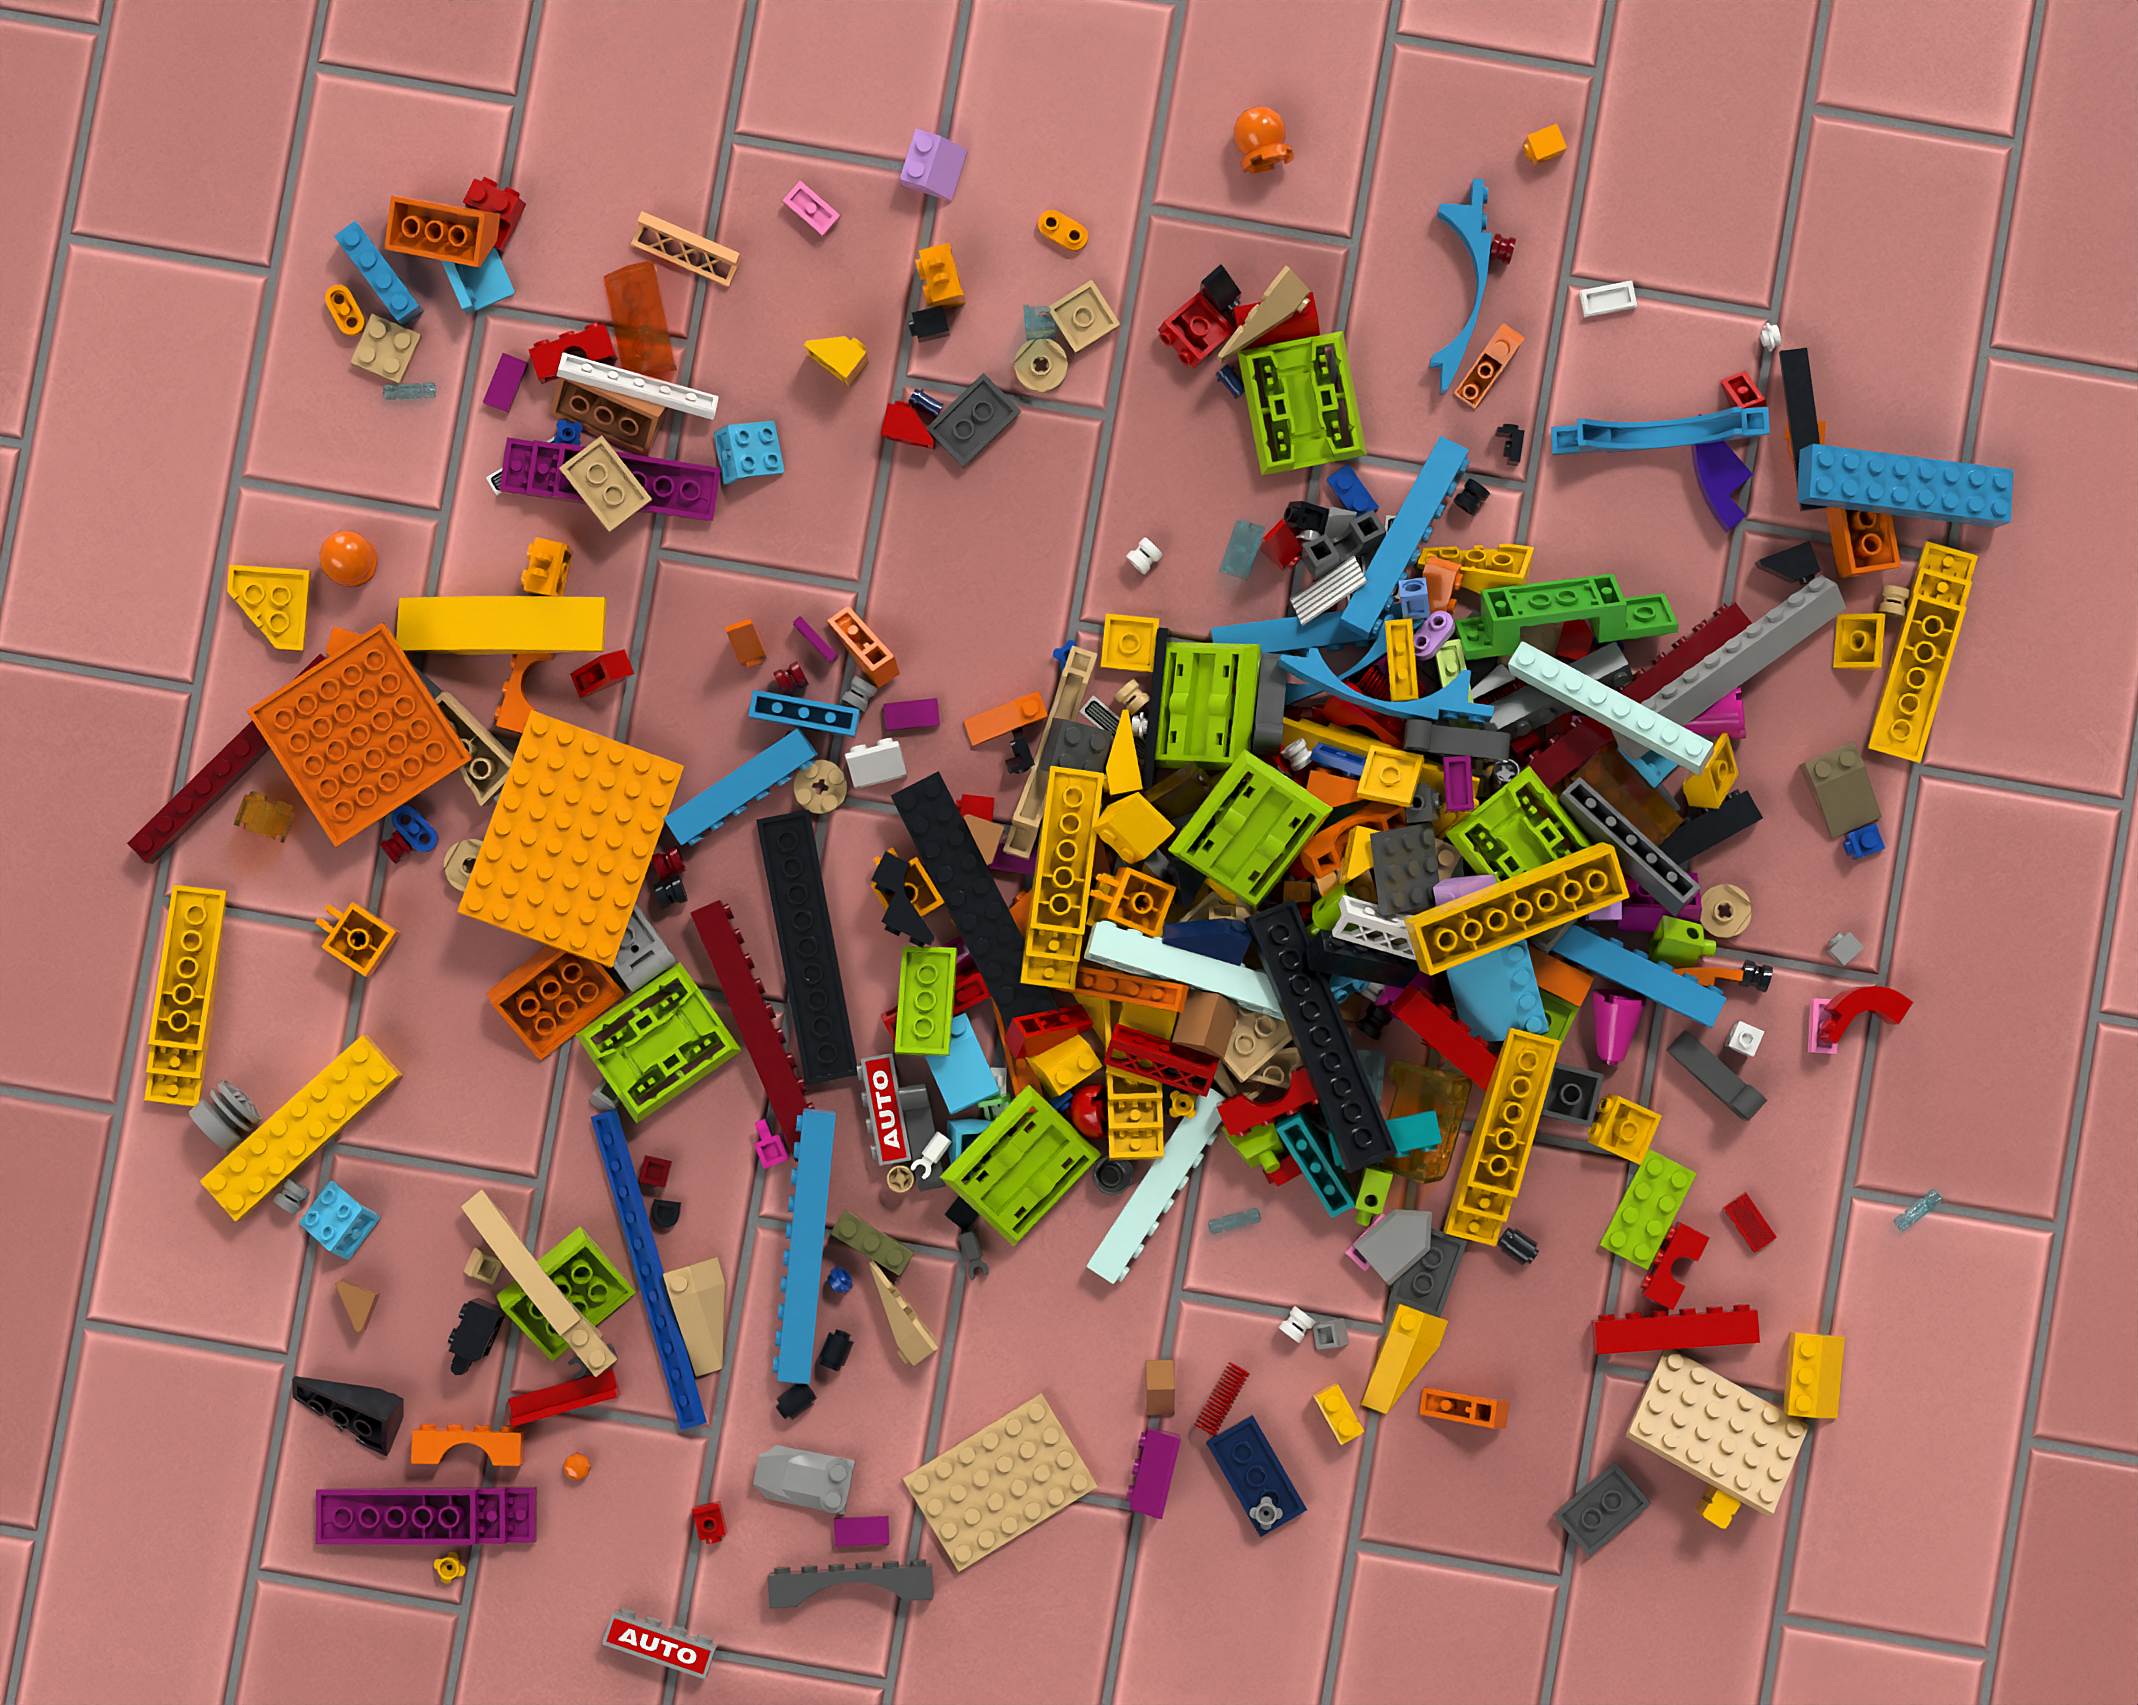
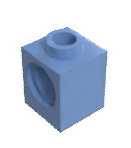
(1414, 598)

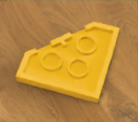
(274, 601)

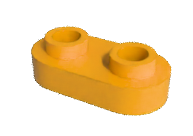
(1062, 230)
(346, 311)

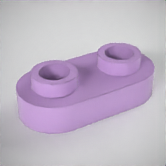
(1433, 635)

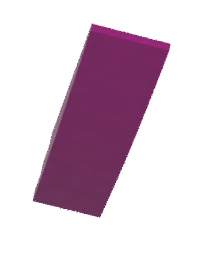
(674, 486)
(426, 1515)

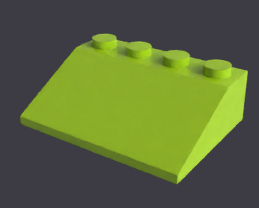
(582, 1276)

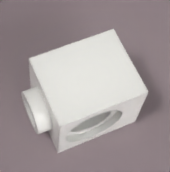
(1744, 1038)

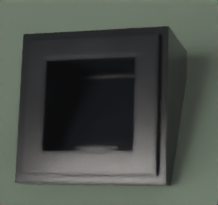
(961, 1213)

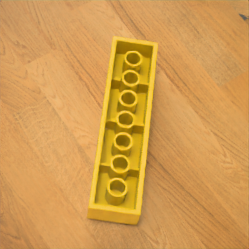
(1516, 908)
(301, 1128)

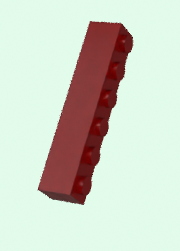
(1445, 1034)
(1675, 1330)

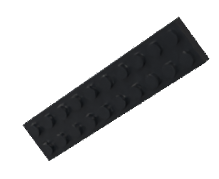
(970, 895)
(807, 947)
(1321, 1037)

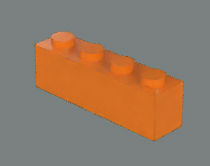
(1558, 977)

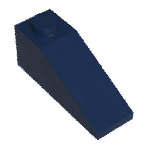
(1213, 938)

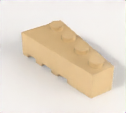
(490, 760)

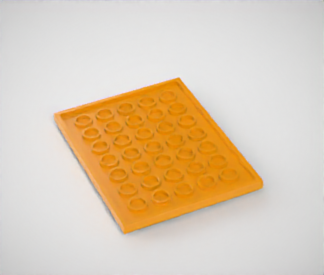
(570, 839)

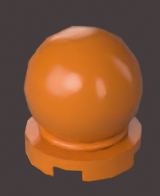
(1261, 136)
(348, 558)

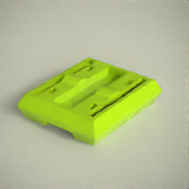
(1301, 403)
(1200, 704)
(1251, 830)
(1514, 837)
(658, 1043)
(1022, 1167)

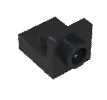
(1513, 447)
(1306, 516)
(1023, 758)

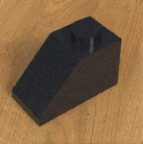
(1221, 290)
(1792, 564)

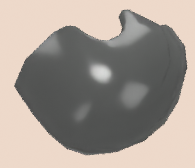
(1112, 1175)

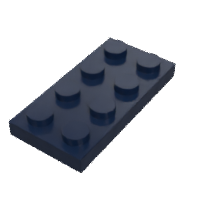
(1255, 1471)

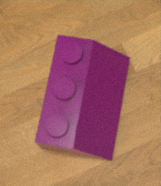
(1644, 912)
(1153, 1472)

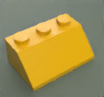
(1813, 1375)

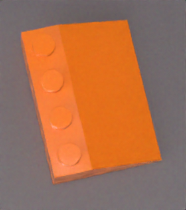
(553, 998)

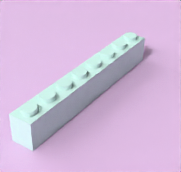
(1611, 708)
(1162, 962)
(1156, 1189)

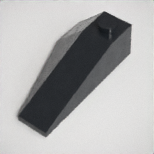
(362, 1410)

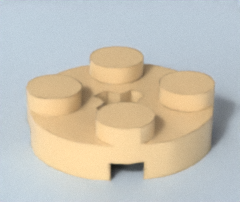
(1056, 365)
(829, 799)
(455, 861)
(1739, 909)

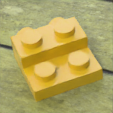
(1623, 1128)

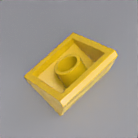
(1859, 641)

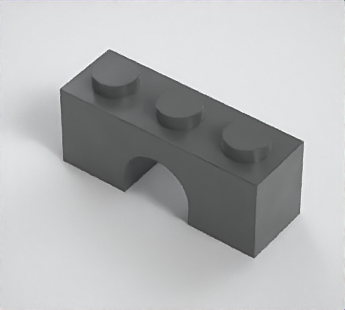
(1357, 540)

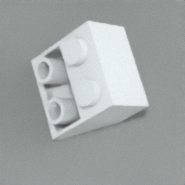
(876, 763)

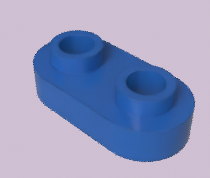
(415, 829)

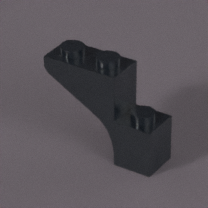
(900, 914)

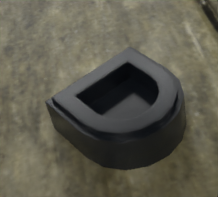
(666, 1212)

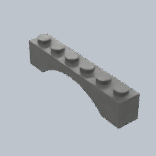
(907, 1581)

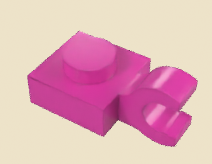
(770, 1148)

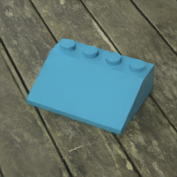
(1498, 993)

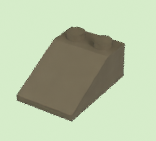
(1841, 789)

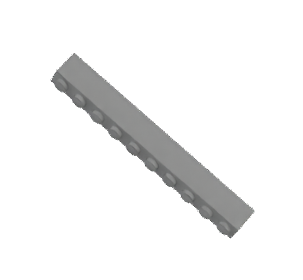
(1742, 657)

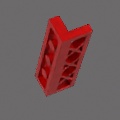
(968, 991)
(1163, 1055)
(563, 1397)

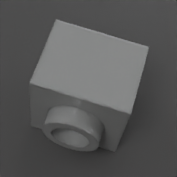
(1843, 948)

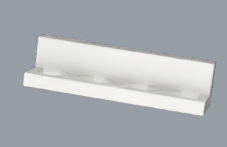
(1368, 919)

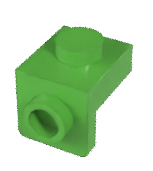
(995, 1105)

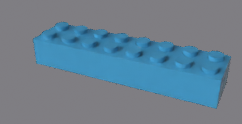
(1905, 485)

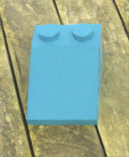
(965, 1074)

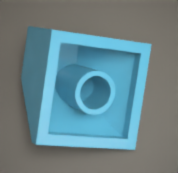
(962, 1134)

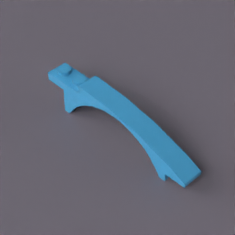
(1467, 223)
(1633, 436)
(1299, 692)
(1448, 702)

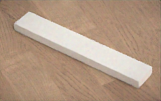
(637, 386)

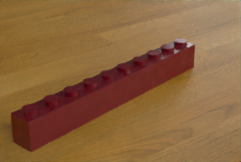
(1591, 735)
(202, 791)
(753, 1016)

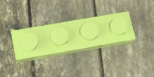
(1450, 663)

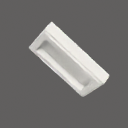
(1607, 299)

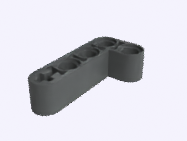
(1269, 707)
(1446, 741)
(1716, 1076)
(920, 1131)

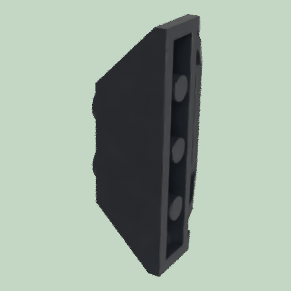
(1184, 876)

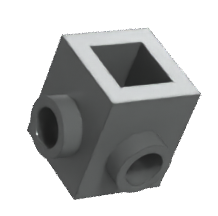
(1425, 805)

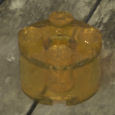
(265, 817)

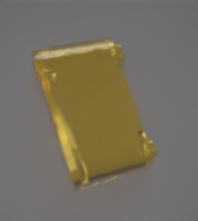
(1422, 1090)

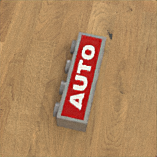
(885, 1109)
(659, 1643)

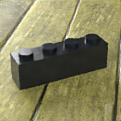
(1711, 827)
(1358, 961)

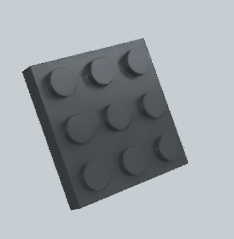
(1405, 867)

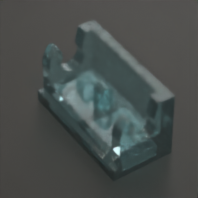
(1038, 325)
(1242, 549)
(1373, 1065)

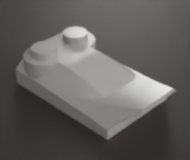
(804, 1478)

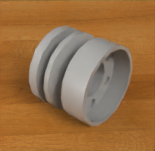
(230, 1110)

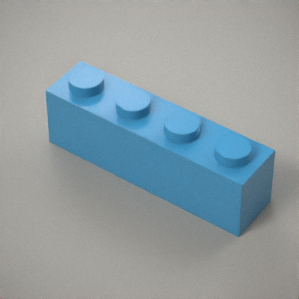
(379, 273)
(804, 713)

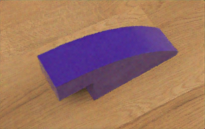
(1718, 475)

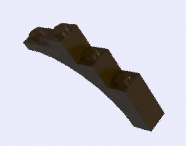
(1189, 788)

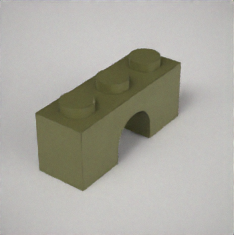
(872, 1242)

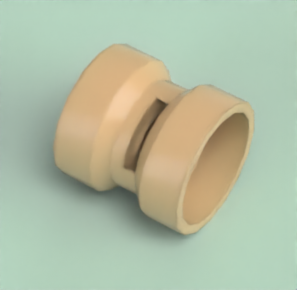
(1893, 601)
(1128, 692)
(897, 1177)

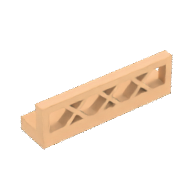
(691, 240)

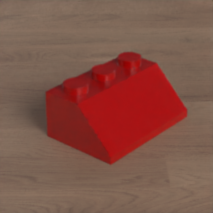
(1296, 327)

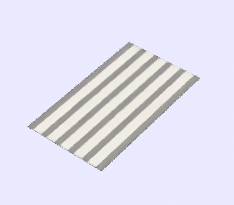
(1328, 590)

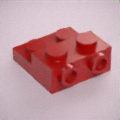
(486, 197)
(1195, 330)

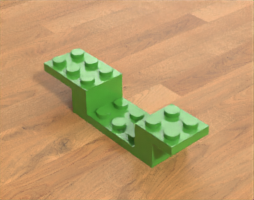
(1558, 601)

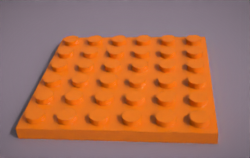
(359, 734)

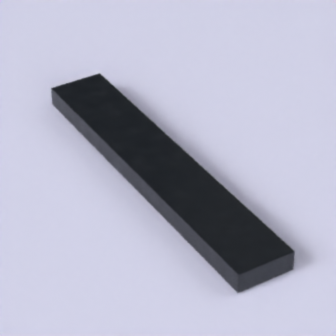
(1799, 406)
(1150, 769)

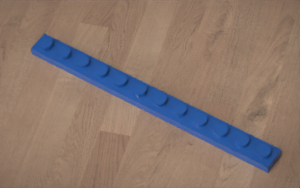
(648, 1269)

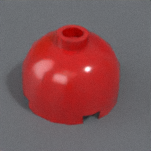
(1089, 1111)

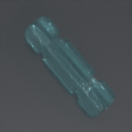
(409, 391)
(1918, 1210)
(1234, 1221)

